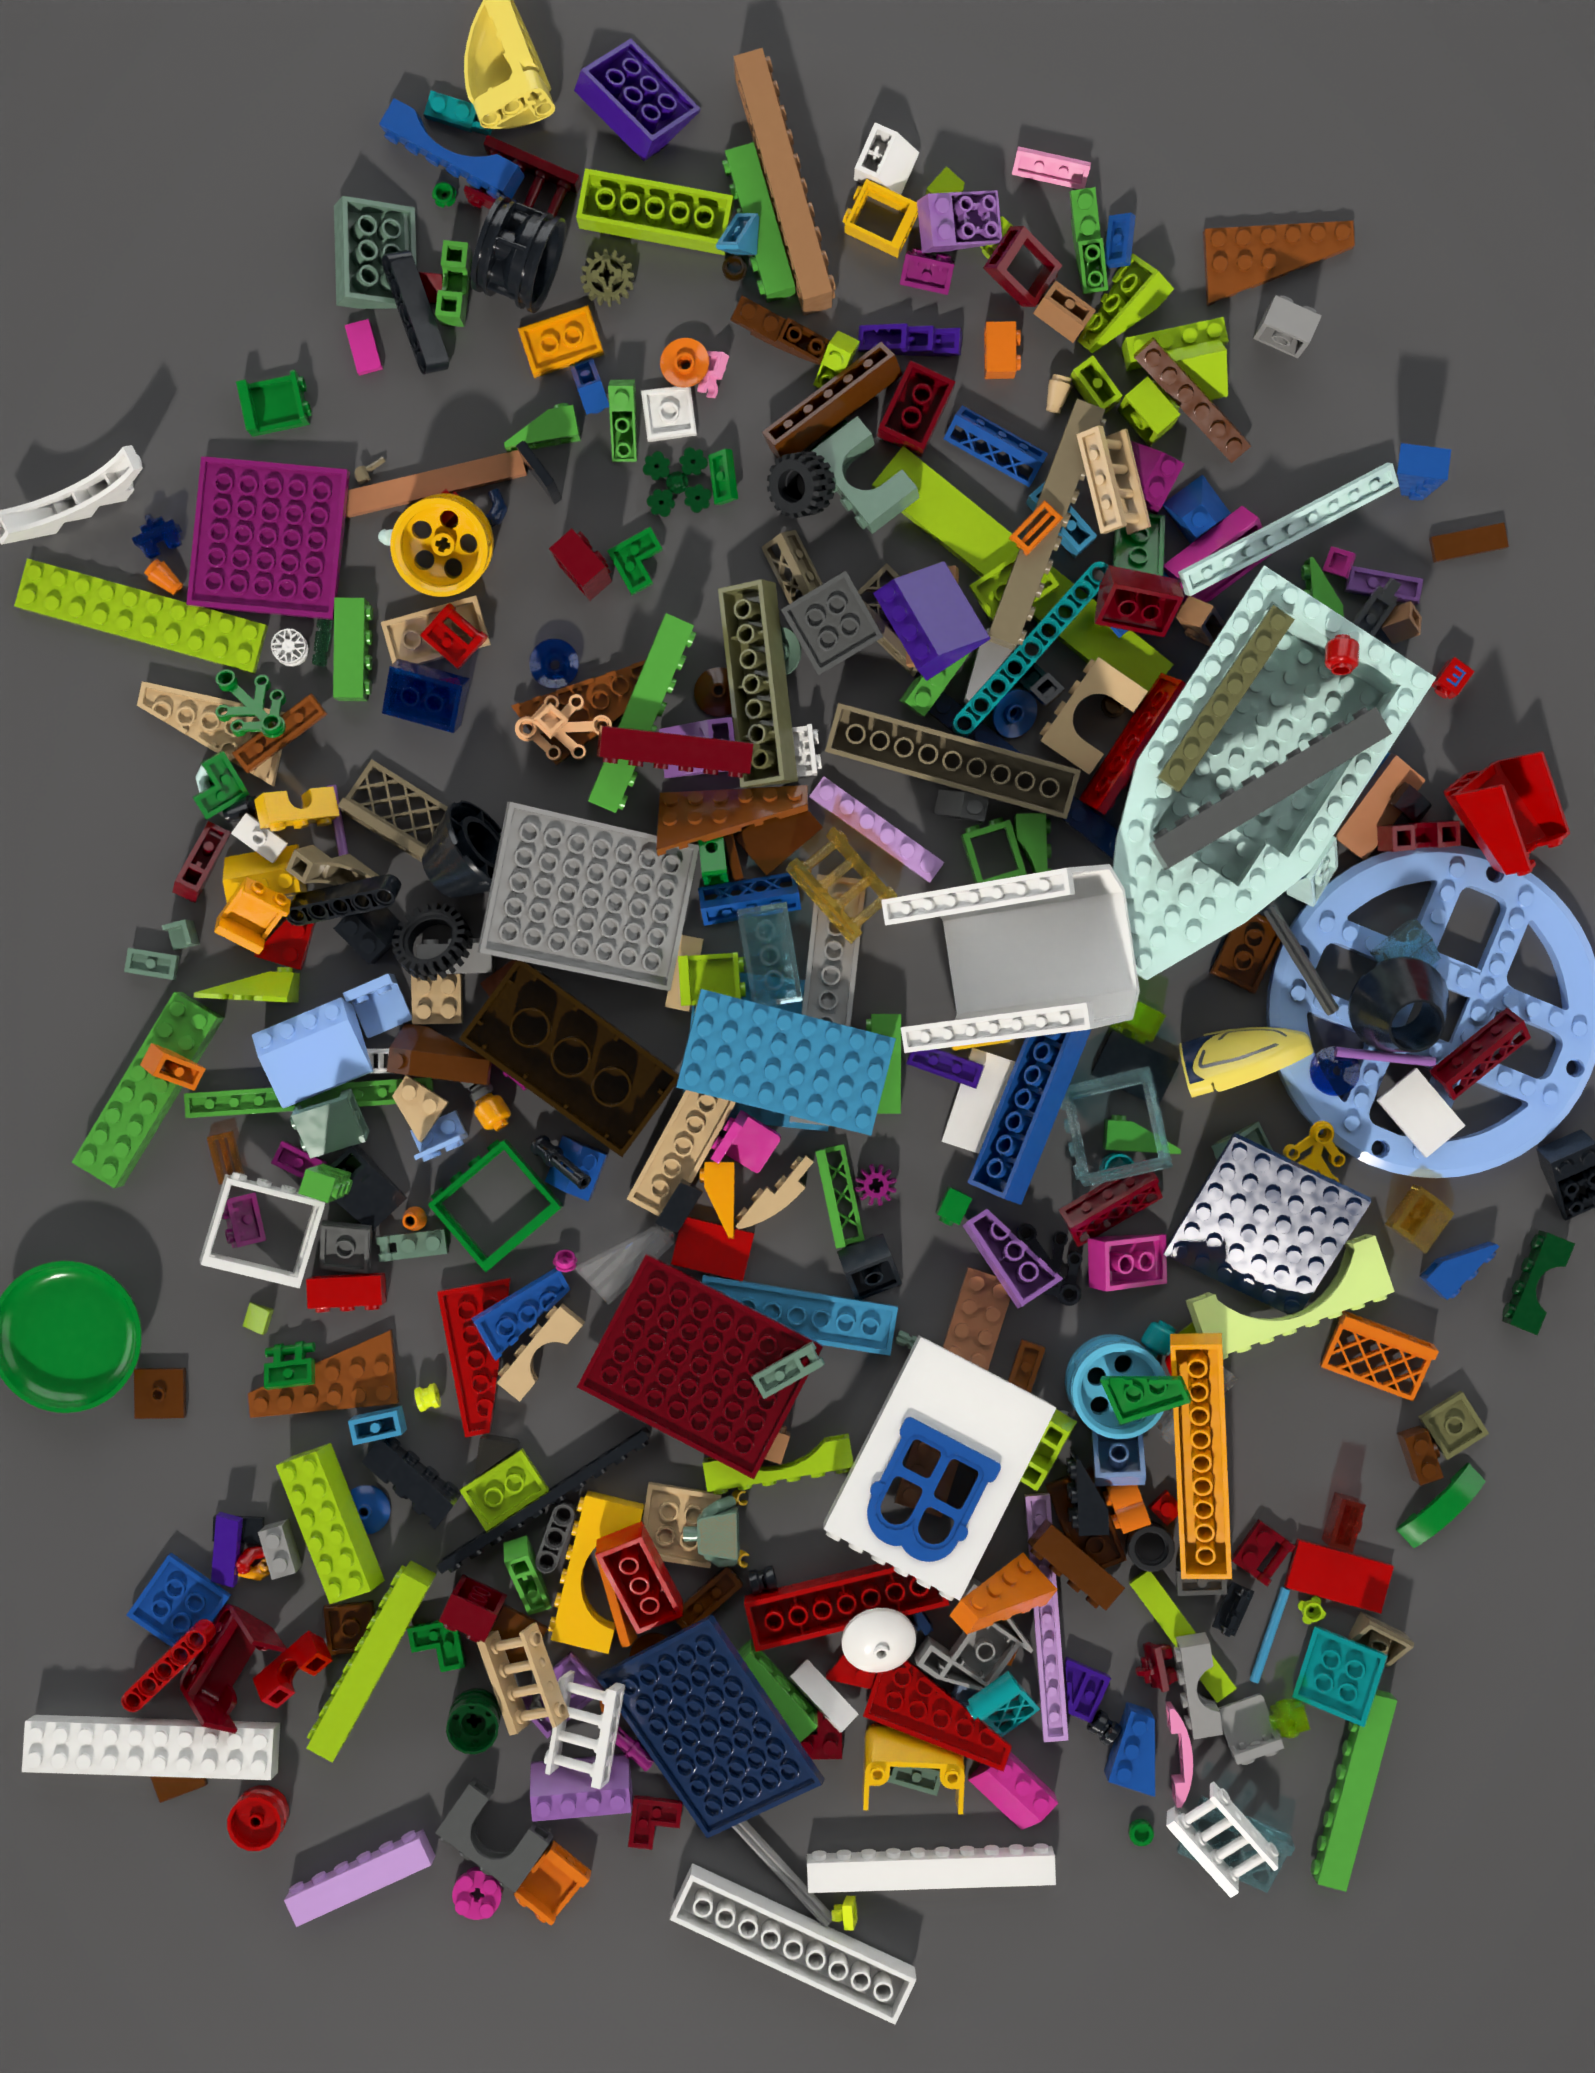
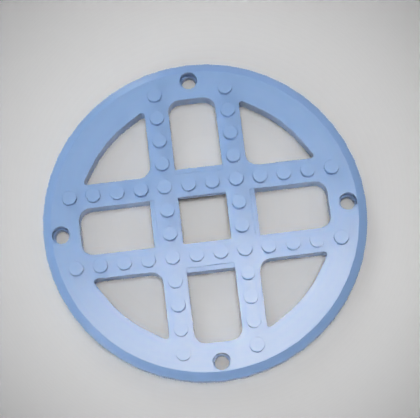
(1521, 902)

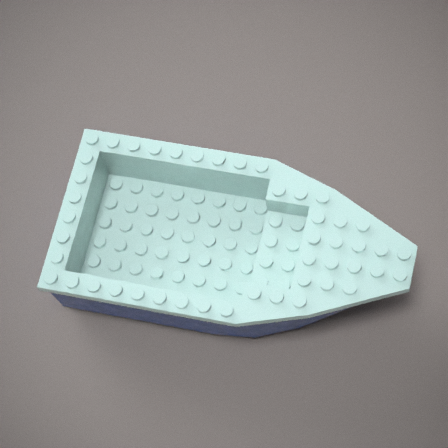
(1282, 710)

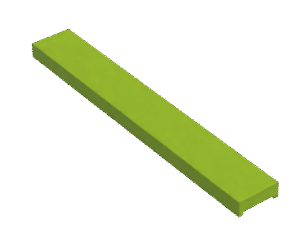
(986, 544)

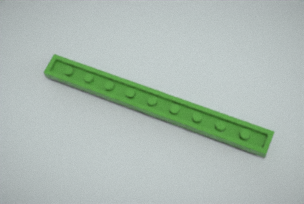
(265, 1100)

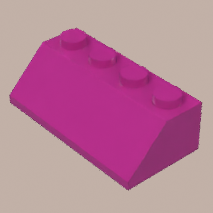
(1231, 529)

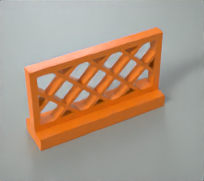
(1391, 1339)

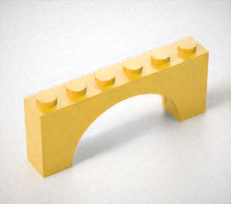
(576, 1619)

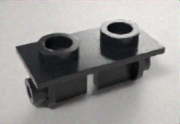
(1233, 1609)

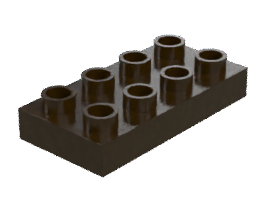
(570, 1057)

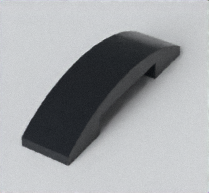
(1038, 683)

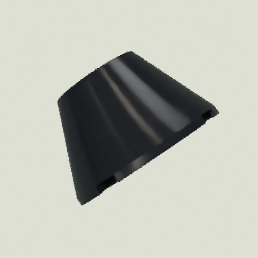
(462, 851)
(1389, 989)

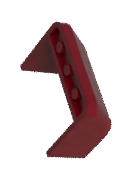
(212, 1672)

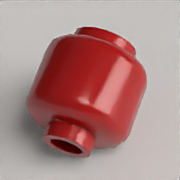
(1342, 654)

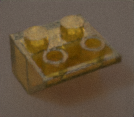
(1420, 1218)

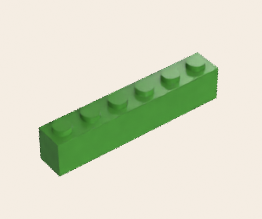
(753, 197)

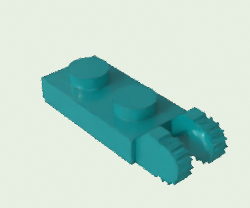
(453, 113)

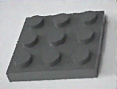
(832, 622)

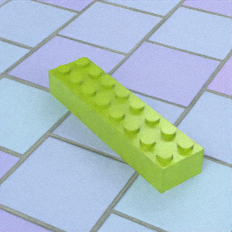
(369, 1660)

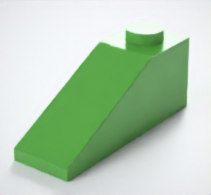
(549, 429)
(1129, 1136)
(528, 1580)

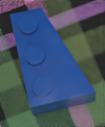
(1422, 470)
(1133, 1751)

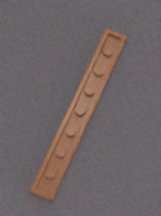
(424, 484)

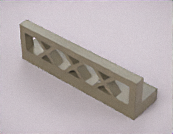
(797, 559)

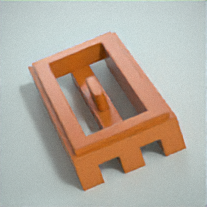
(1021, 542)

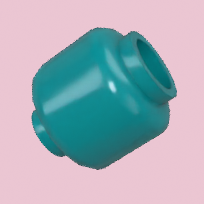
(1157, 1338)

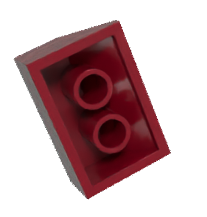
(1137, 601)

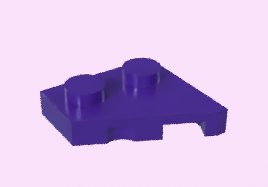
(1084, 1689)

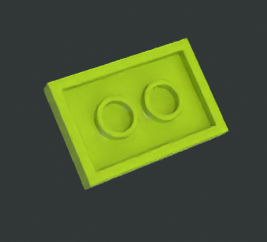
(991, 586)
(504, 1489)

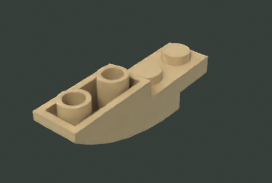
(768, 1202)

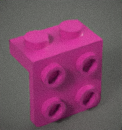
(746, 1142)

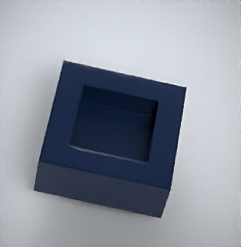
(922, 1622)

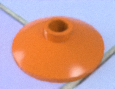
(680, 352)

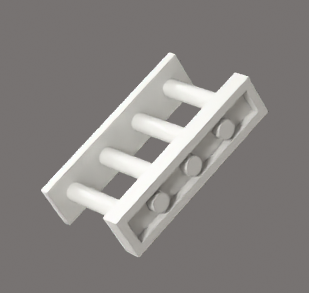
(606, 1722)
(1212, 1858)

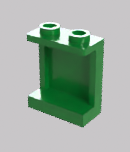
(274, 404)

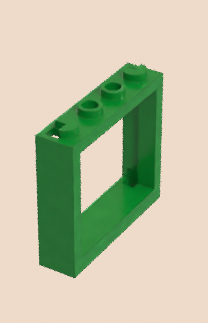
(460, 1179)

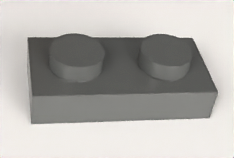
(1194, 1587)

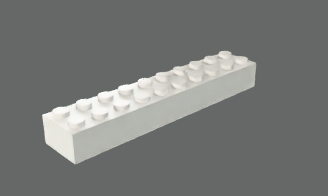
(149, 1747)
(793, 1943)

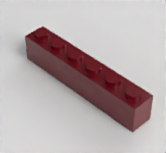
(674, 749)

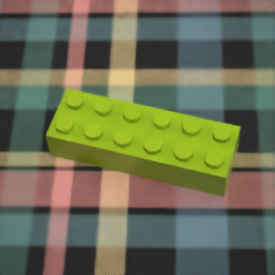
(653, 211)
(330, 1523)

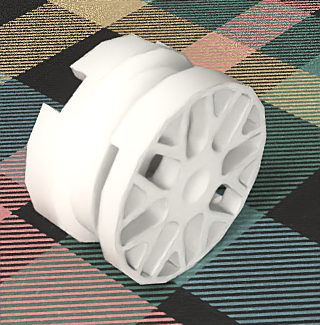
(290, 647)

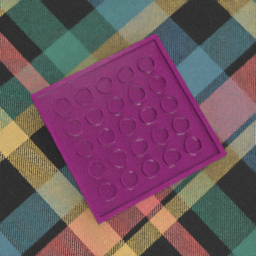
(268, 537)

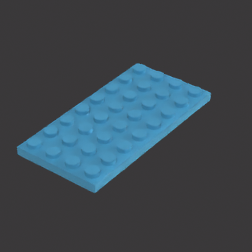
(785, 1062)

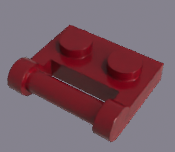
(1256, 1547)

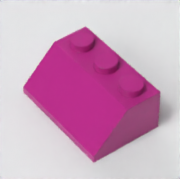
(1015, 1792)

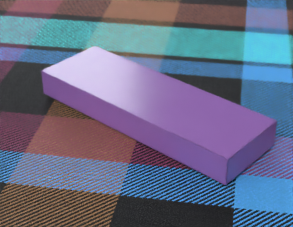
(1365, 581)

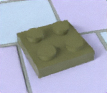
(1453, 1425)

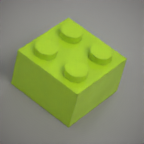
(1149, 411)

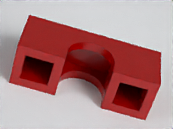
(276, 1680)

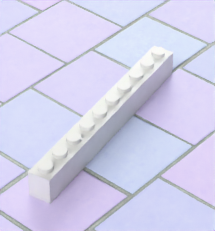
(931, 1868)

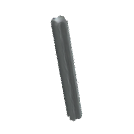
(1301, 960)

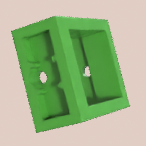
(995, 825)

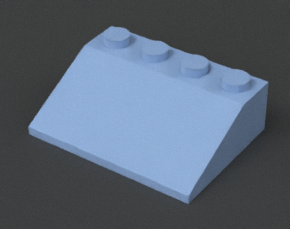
(313, 1052)

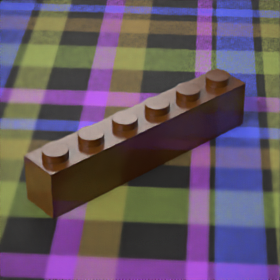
(833, 402)

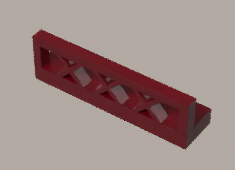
(1480, 1050)

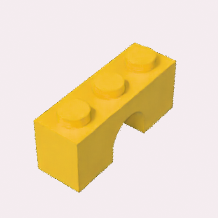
(277, 812)

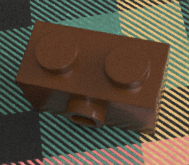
(1420, 1455)

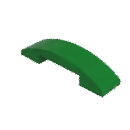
(1443, 1507)

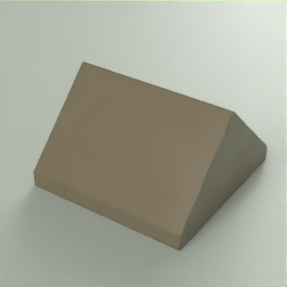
(1381, 1637)

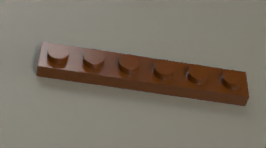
(1192, 400)

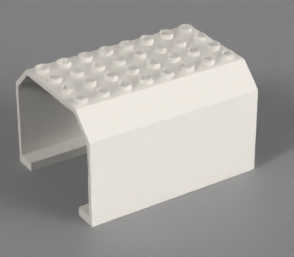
(1029, 955)

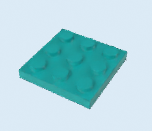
(1340, 1676)

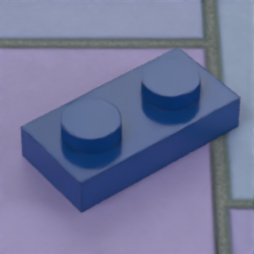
(1119, 240)

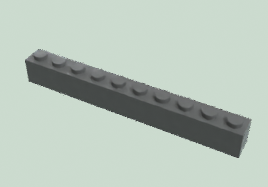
(1269, 788)

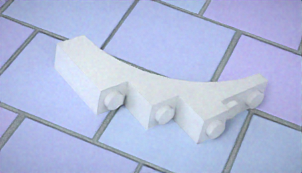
(79, 501)

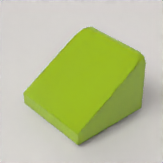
(258, 1318)

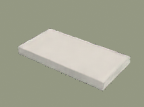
(974, 1107)

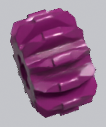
(882, 1188)

